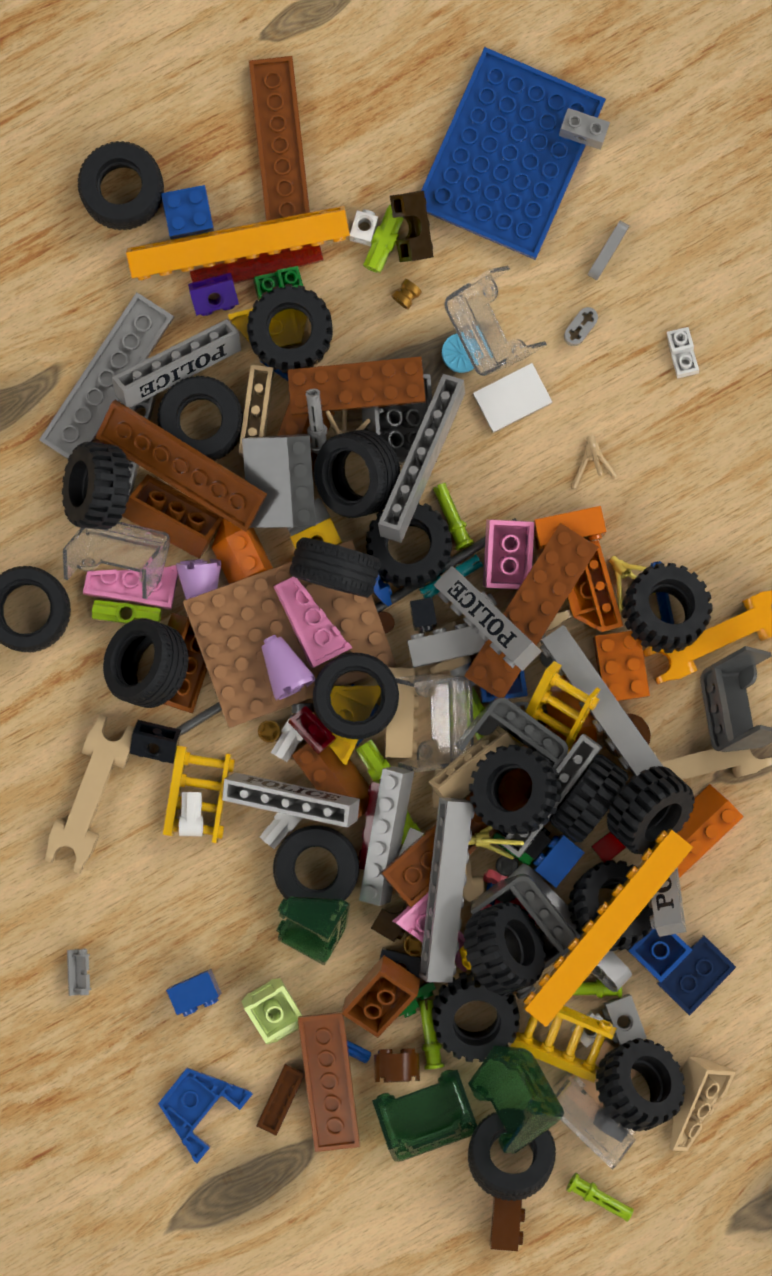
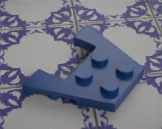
(191, 1100)

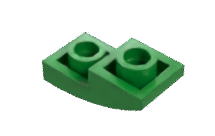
(279, 278)
(424, 992)

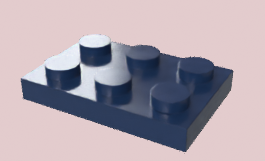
(697, 975)

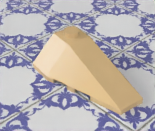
(703, 1086)

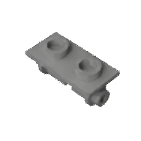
(77, 972)

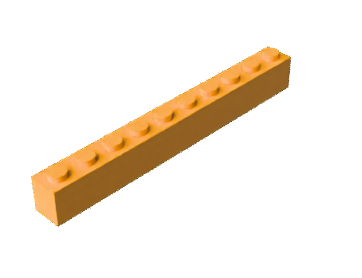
(238, 242)
(607, 927)

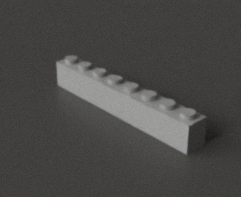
(421, 458)
(608, 713)
(446, 890)

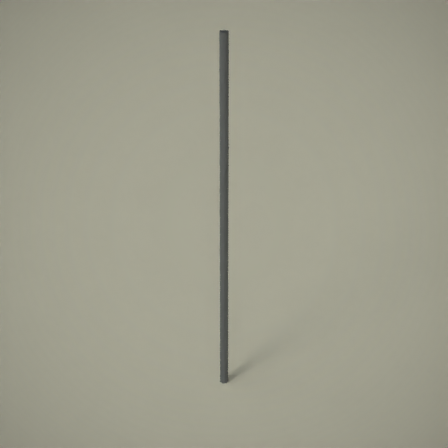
(211, 711)

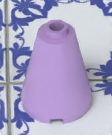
(198, 576)
(285, 668)

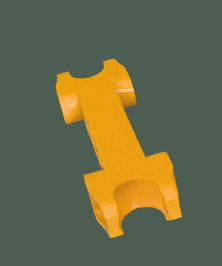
(755, 619)

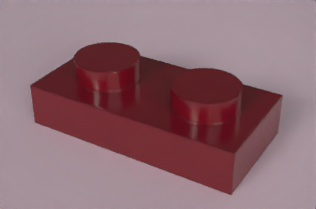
(312, 730)

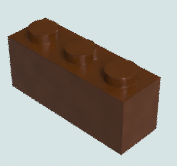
(506, 1224)

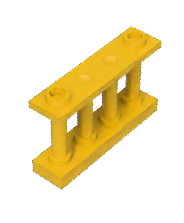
(544, 695)
(180, 780)
(566, 1059)

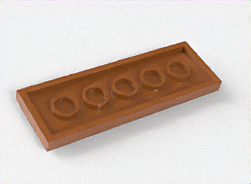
(358, 385)
(329, 1081)

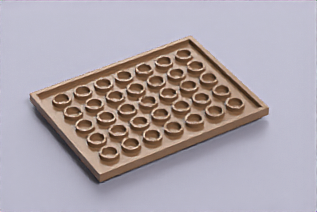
(239, 617)

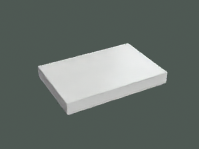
(512, 398)

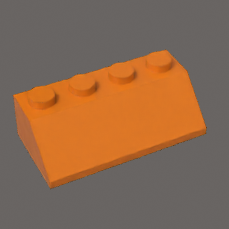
(707, 824)

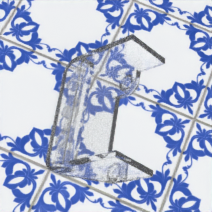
(479, 328)
(121, 546)
(450, 718)
(591, 1121)

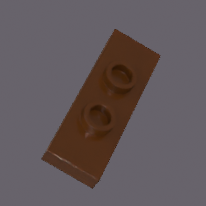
(280, 1099)

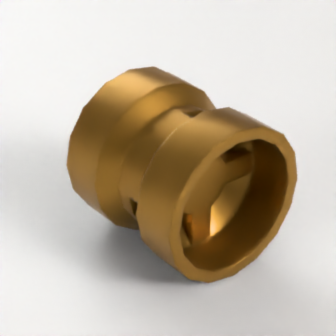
(408, 292)
(269, 731)
(412, 946)

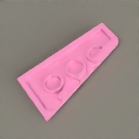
(126, 587)
(313, 629)
(413, 922)

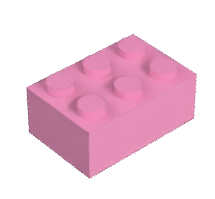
(507, 553)

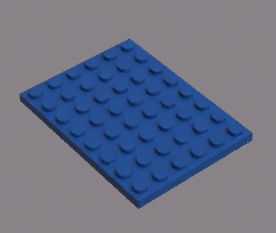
(503, 154)

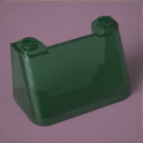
(313, 925)
(519, 1095)
(425, 1117)

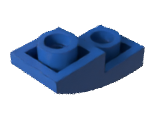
(383, 591)

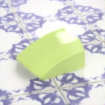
(272, 1011)

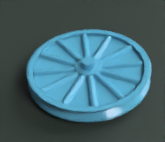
(455, 355)

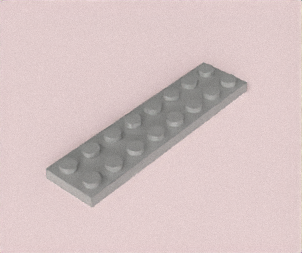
(88, 402)

